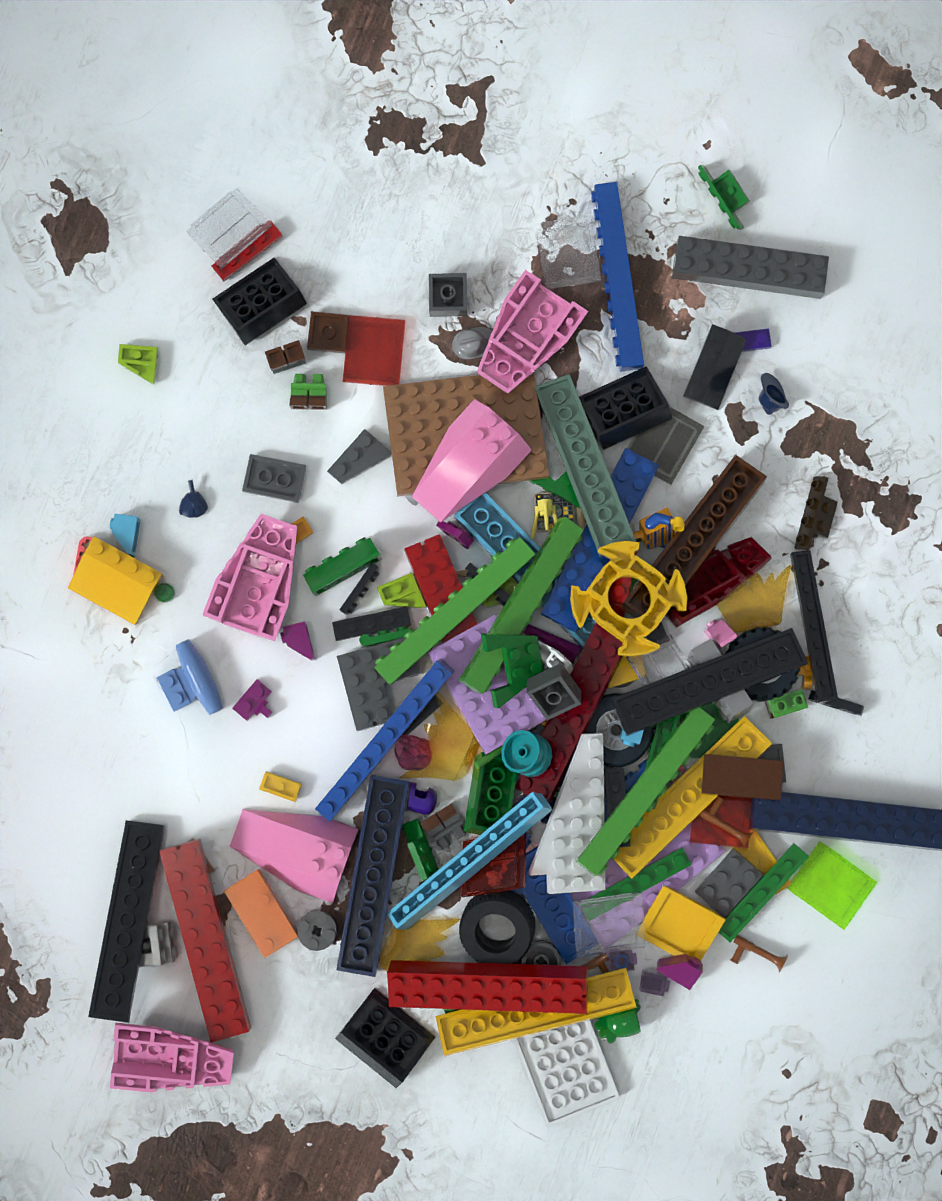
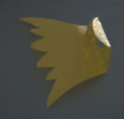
(756, 604)
(451, 746)
(416, 942)

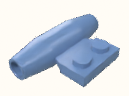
(190, 681)

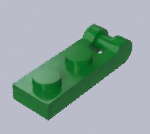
(383, 637)

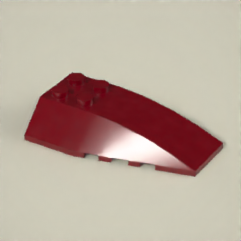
(720, 577)

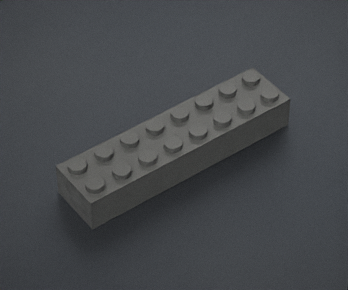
(750, 267)

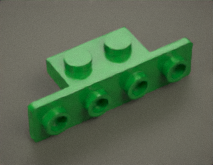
(727, 192)
(420, 849)

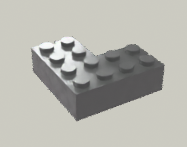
(366, 686)

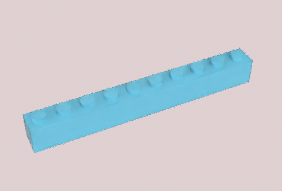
(469, 860)

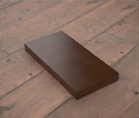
(742, 777)

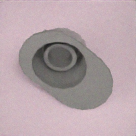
(471, 342)

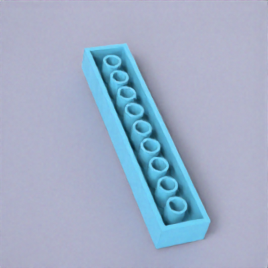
(493, 530)

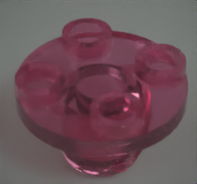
(413, 752)

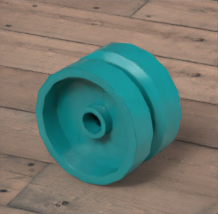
(526, 753)

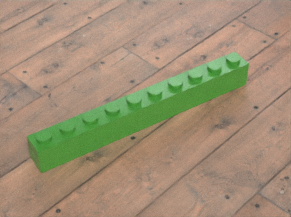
(523, 601)
(457, 609)
(644, 791)

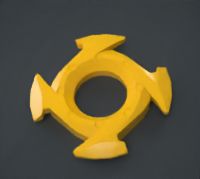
(628, 631)

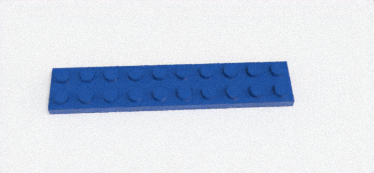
(631, 481)

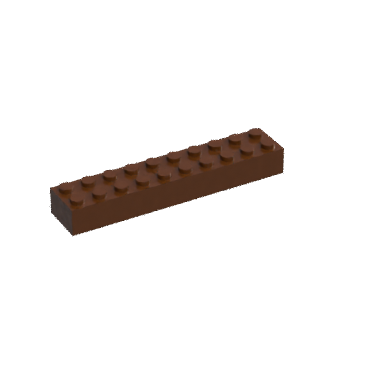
(702, 529)

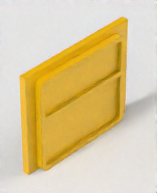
(681, 924)

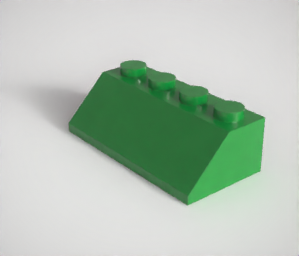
(343, 566)
(489, 795)

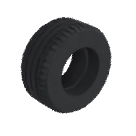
(493, 951)

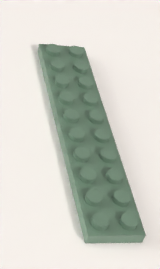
(583, 462)

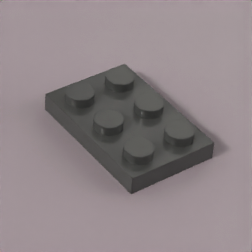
(274, 478)
(728, 882)

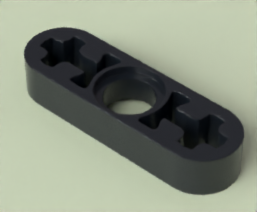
(840, 704)

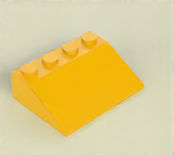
(114, 580)

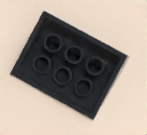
(259, 301)
(625, 407)
(385, 1038)

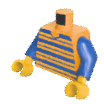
(658, 529)

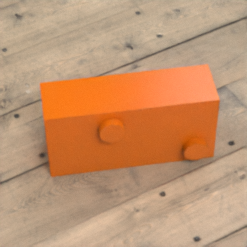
(261, 913)

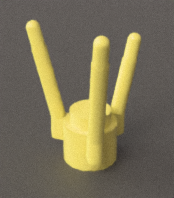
(545, 508)

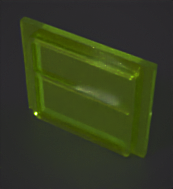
(831, 885)

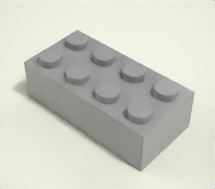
(732, 706)

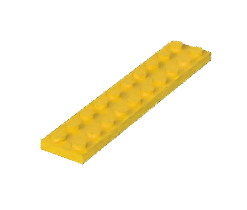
(684, 800)
(479, 1028)

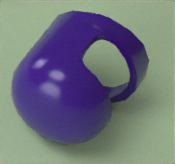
(421, 801)

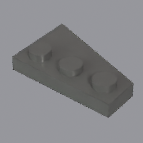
(359, 456)

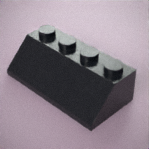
(714, 367)

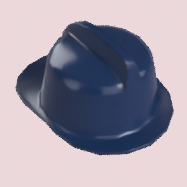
(772, 395)

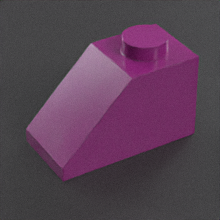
(297, 638)
(681, 969)

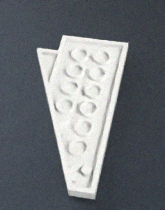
(574, 822)

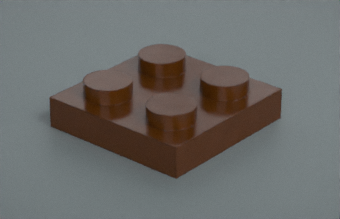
(328, 332)

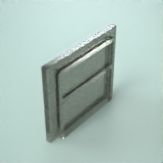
(668, 444)

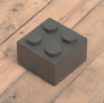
(448, 294)
(554, 691)

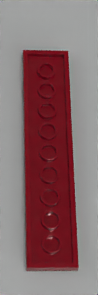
(592, 675)

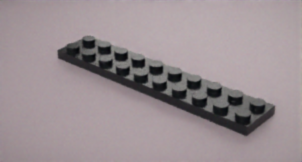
(709, 681)
(126, 922)

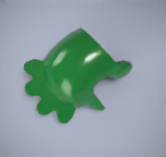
(619, 1024)

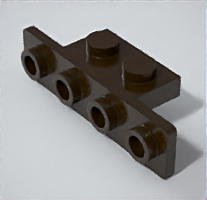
(817, 514)

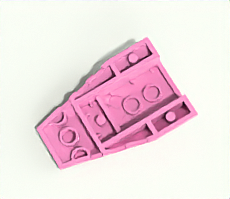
(527, 332)
(469, 461)
(256, 581)
(296, 849)
(158, 1058)

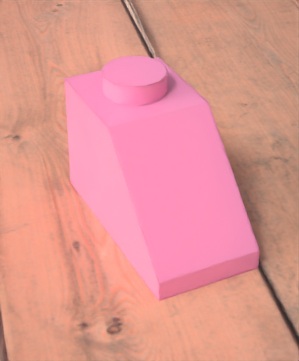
(720, 633)

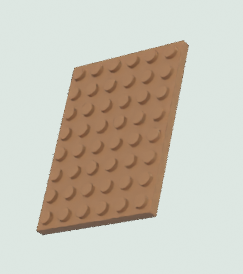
(424, 411)

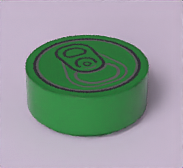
(164, 592)

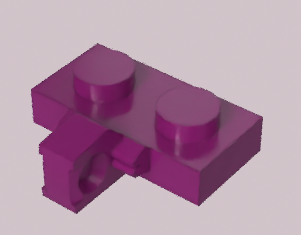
(459, 535)
(254, 701)

